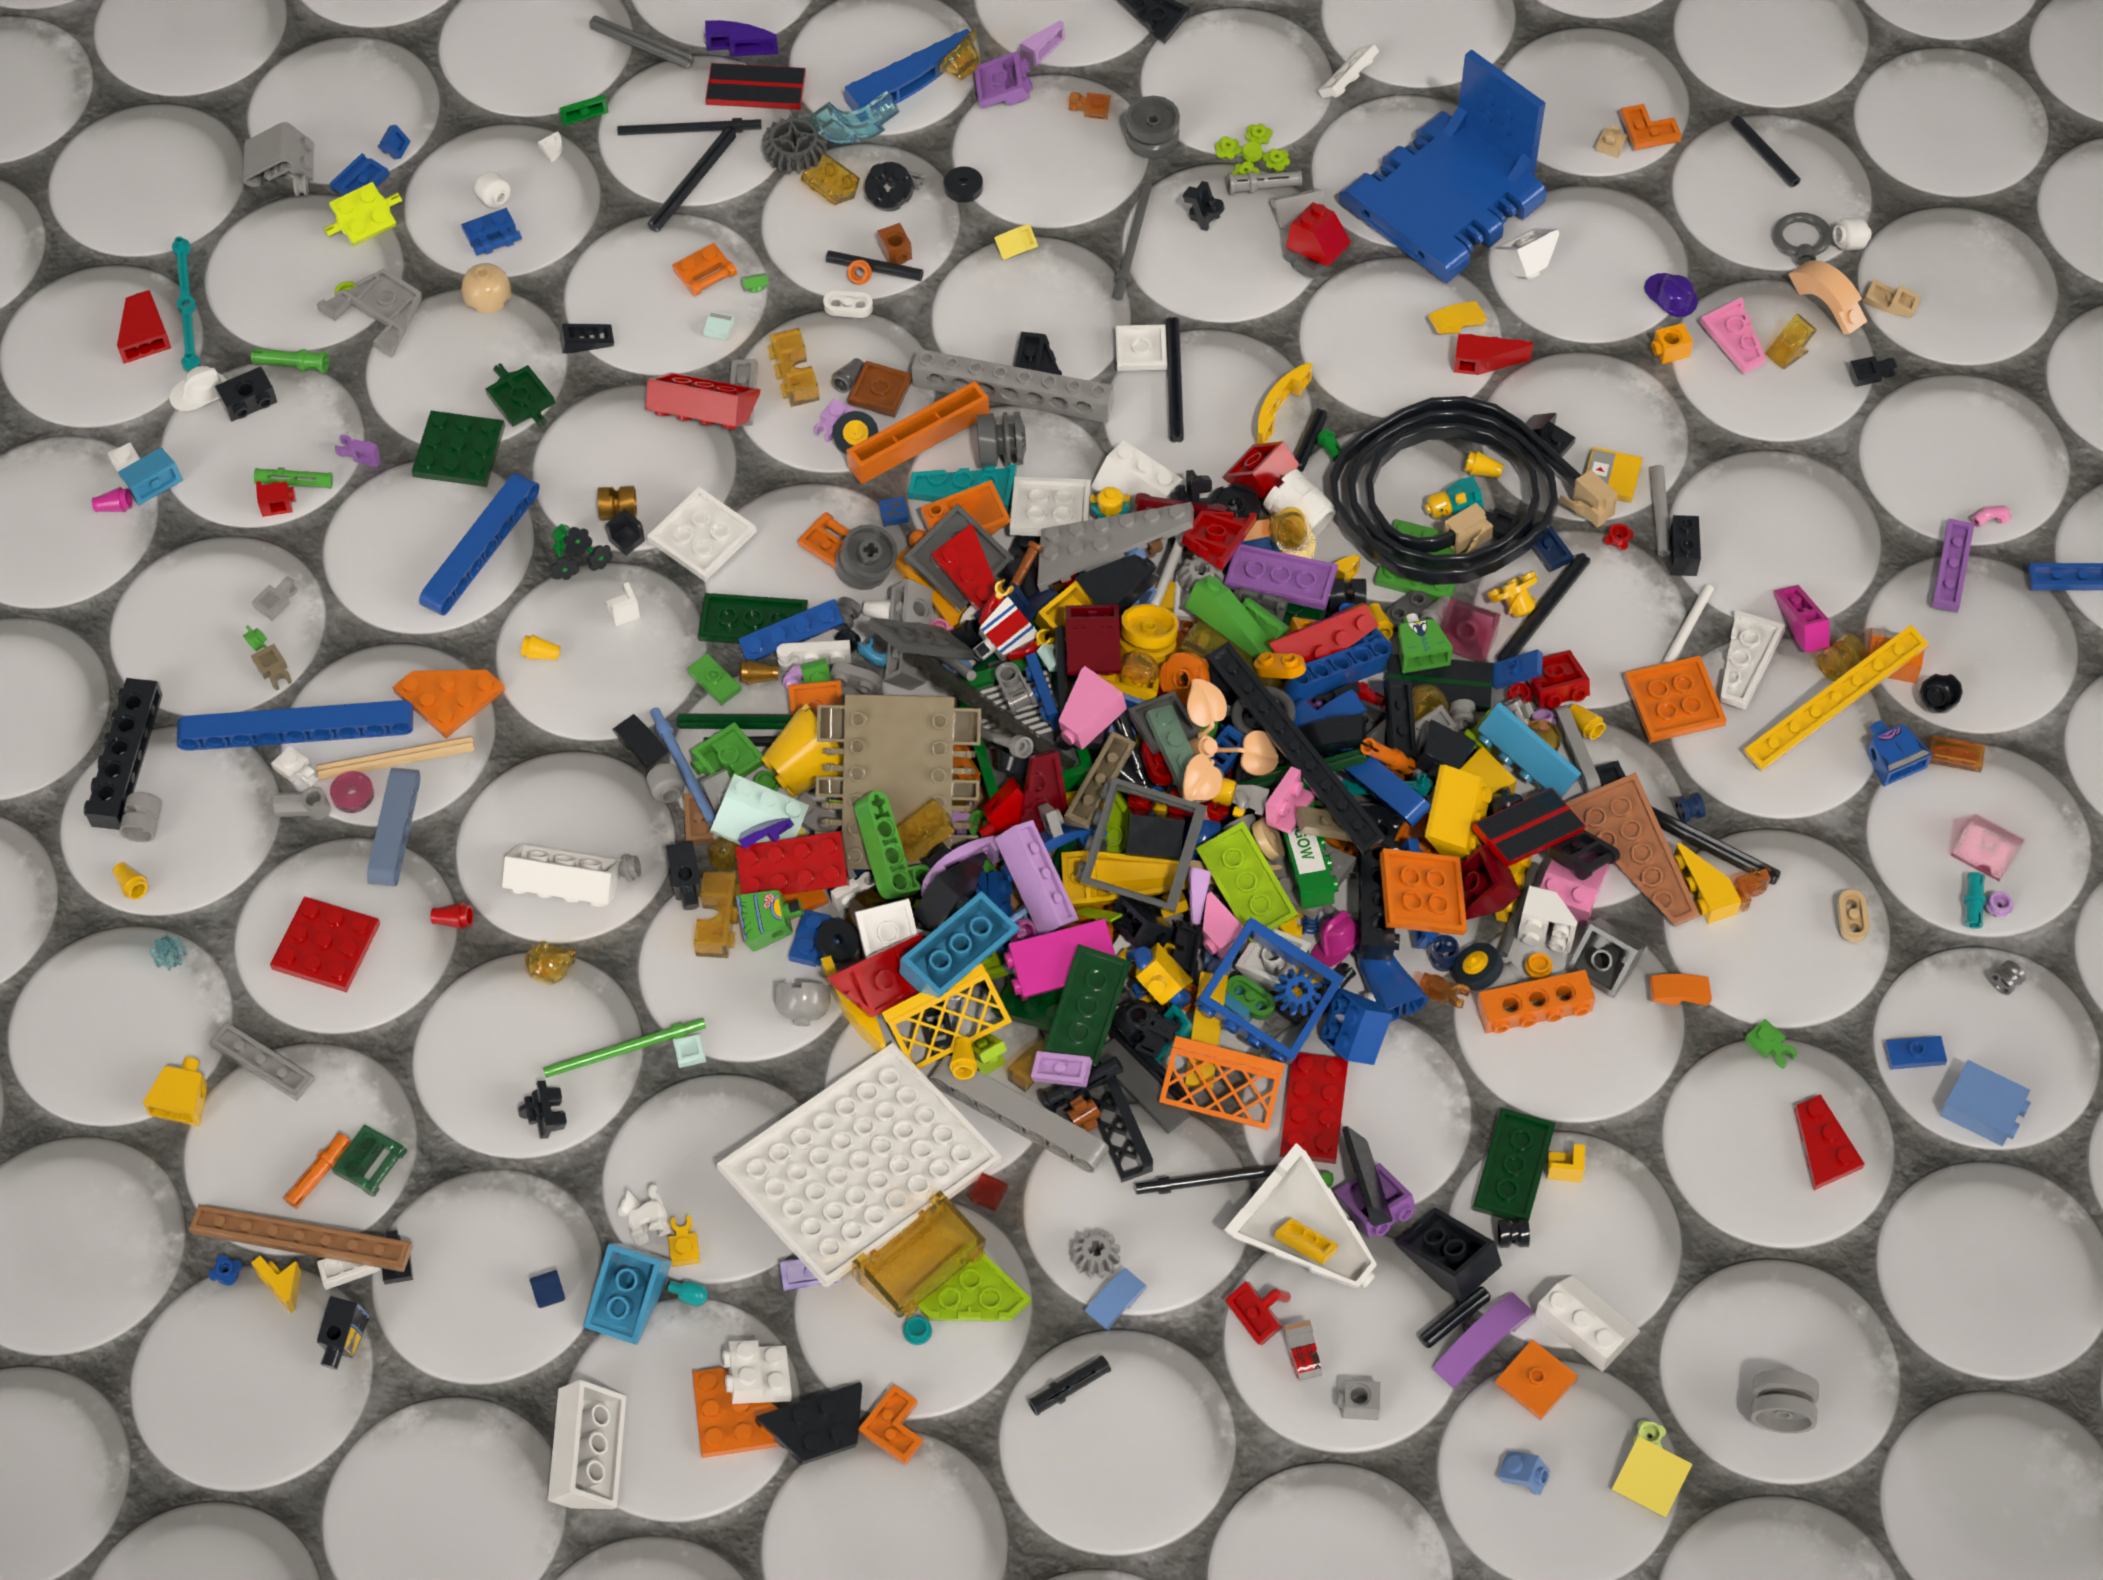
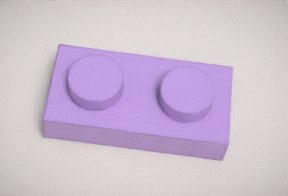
(1061, 1069)

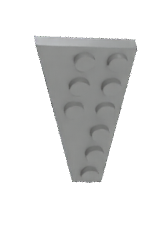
(1105, 540)

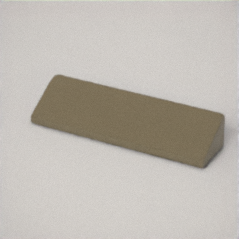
(1106, 766)

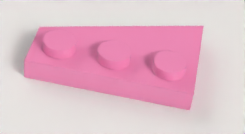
(1734, 334)

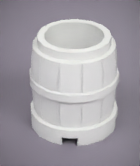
(1304, 496)

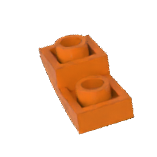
(1675, 988)

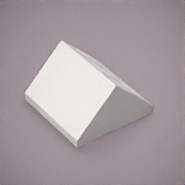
(1265, 966)

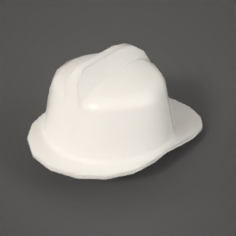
(196, 389)

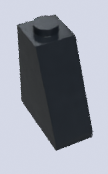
(1119, 582)

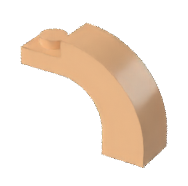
(1834, 289)

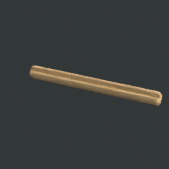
(396, 757)

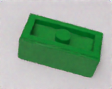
(583, 110)

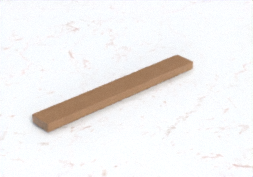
(301, 1238)

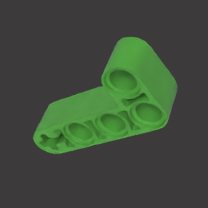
(875, 814)

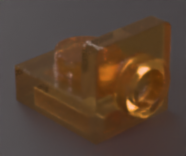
(1751, 886)

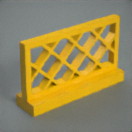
(921, 1002)

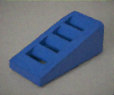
(1223, 740)

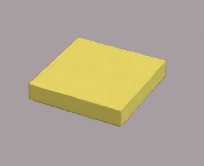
(1652, 1477)

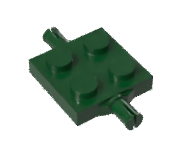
(520, 395)

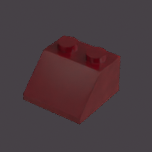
(1486, 884)

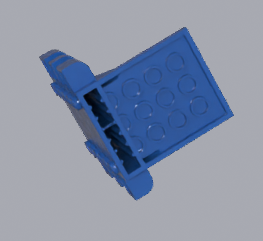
(1461, 175)

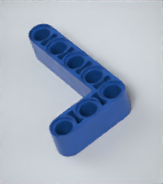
(1342, 668)

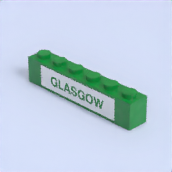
(1309, 864)

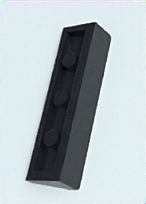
(1367, 1177)

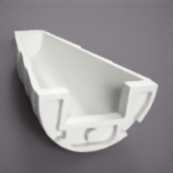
(1300, 1193)

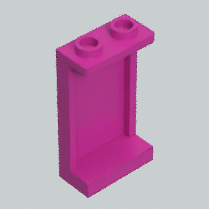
(1045, 960)

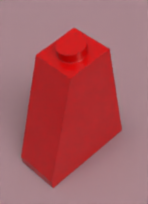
(141, 329)

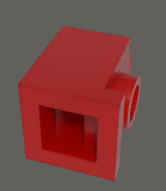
(275, 498)

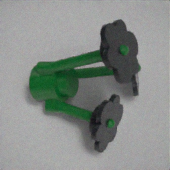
(576, 541)

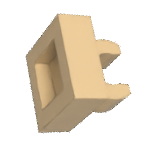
(1611, 141)

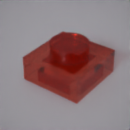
(988, 1192)

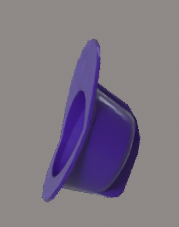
(1672, 293)

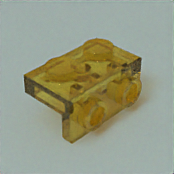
(832, 180)
(924, 830)

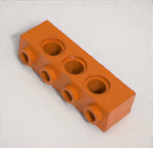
(1545, 991)

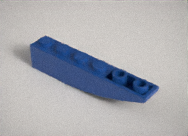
(904, 76)

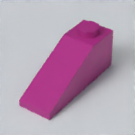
(1804, 618)

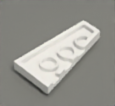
(1749, 654)

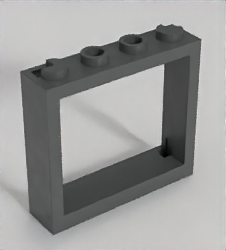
(1101, 819)

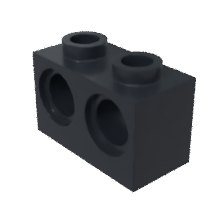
(1684, 545)

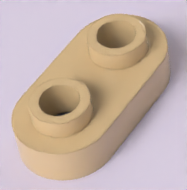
(1853, 918)

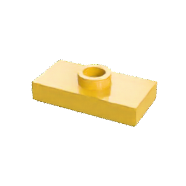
(1306, 1241)

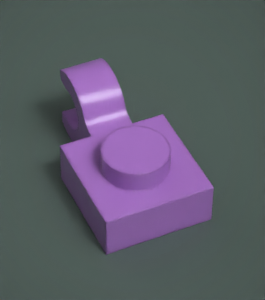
(361, 451)

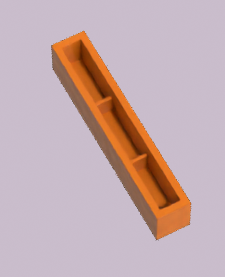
(917, 432)

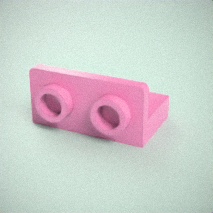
(1286, 800)

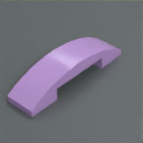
(962, 853)

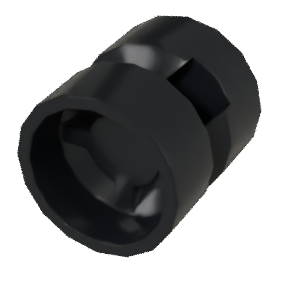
(1339, 592)

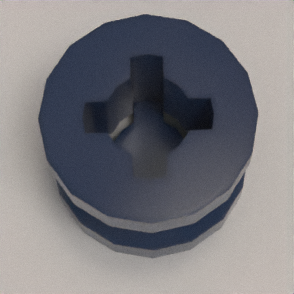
(1689, 807)

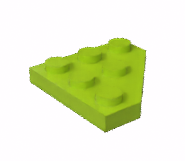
(976, 1294)

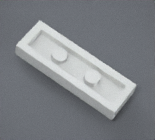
(1348, 71)

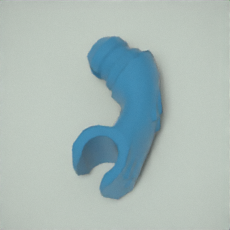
(870, 654)

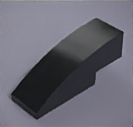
(1336, 733)

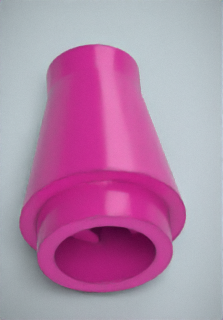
(113, 501)

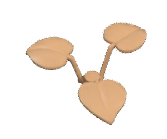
(1201, 778)

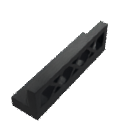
(1129, 1129)

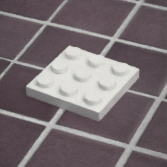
(1047, 503)
(701, 534)

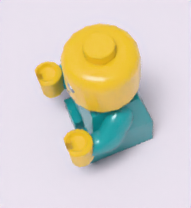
(1455, 499)
(1109, 501)

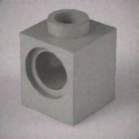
(1369, 1391)

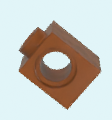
(894, 244)

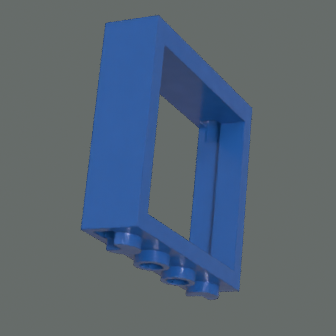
(1291, 954)

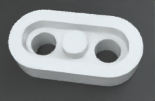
(848, 304)

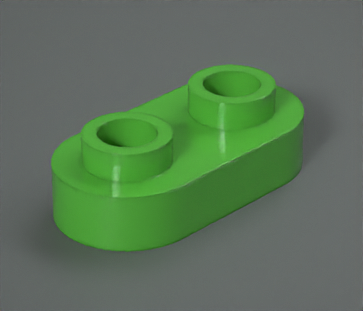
(1252, 996)

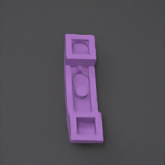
(1481, 1339)

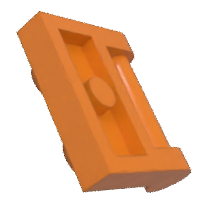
(702, 264)
(820, 541)

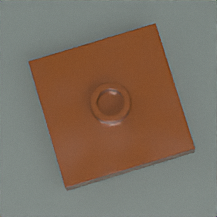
(880, 389)

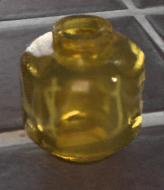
(723, 855)

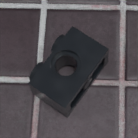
(246, 394)

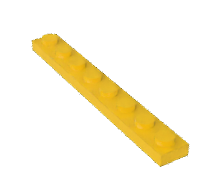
(1836, 698)

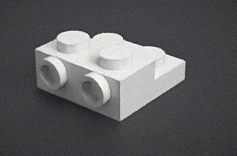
(756, 1373)

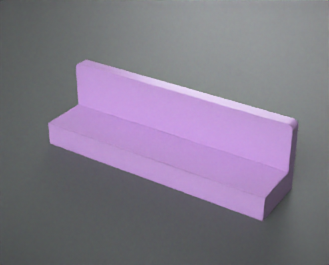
(1036, 878)

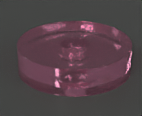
(352, 802)

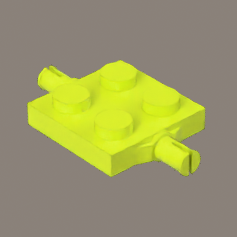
(362, 214)

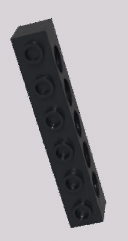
(134, 743)
(1376, 943)

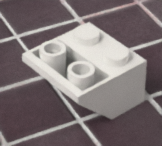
(1547, 921)

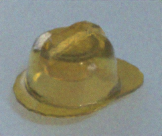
(963, 58)
(1292, 533)

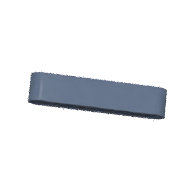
(393, 827)

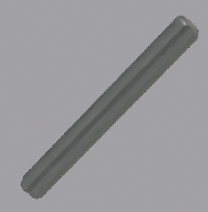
(641, 41)

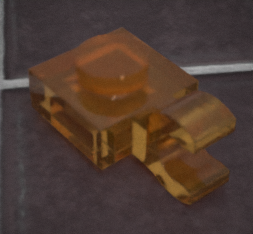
(1094, 105)
(1439, 990)

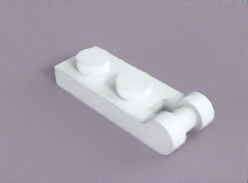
(801, 653)

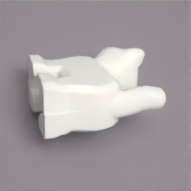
(646, 1217)

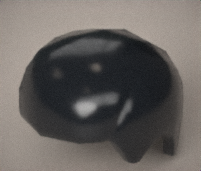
(1940, 693)

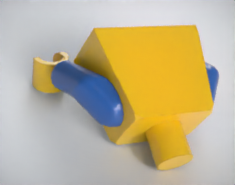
(1160, 974)

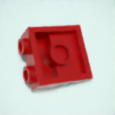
(1560, 681)

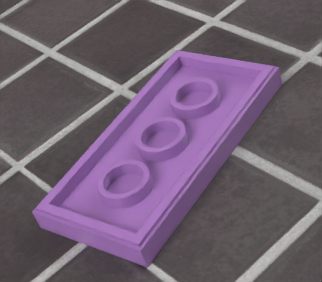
(1281, 574)

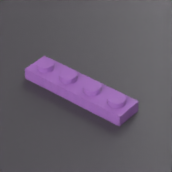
(1953, 565)

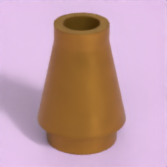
(757, 672)

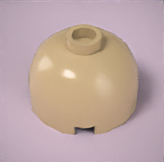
(485, 288)

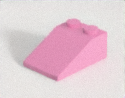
(1575, 893)

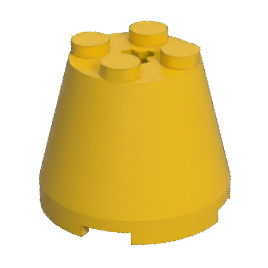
(798, 756)

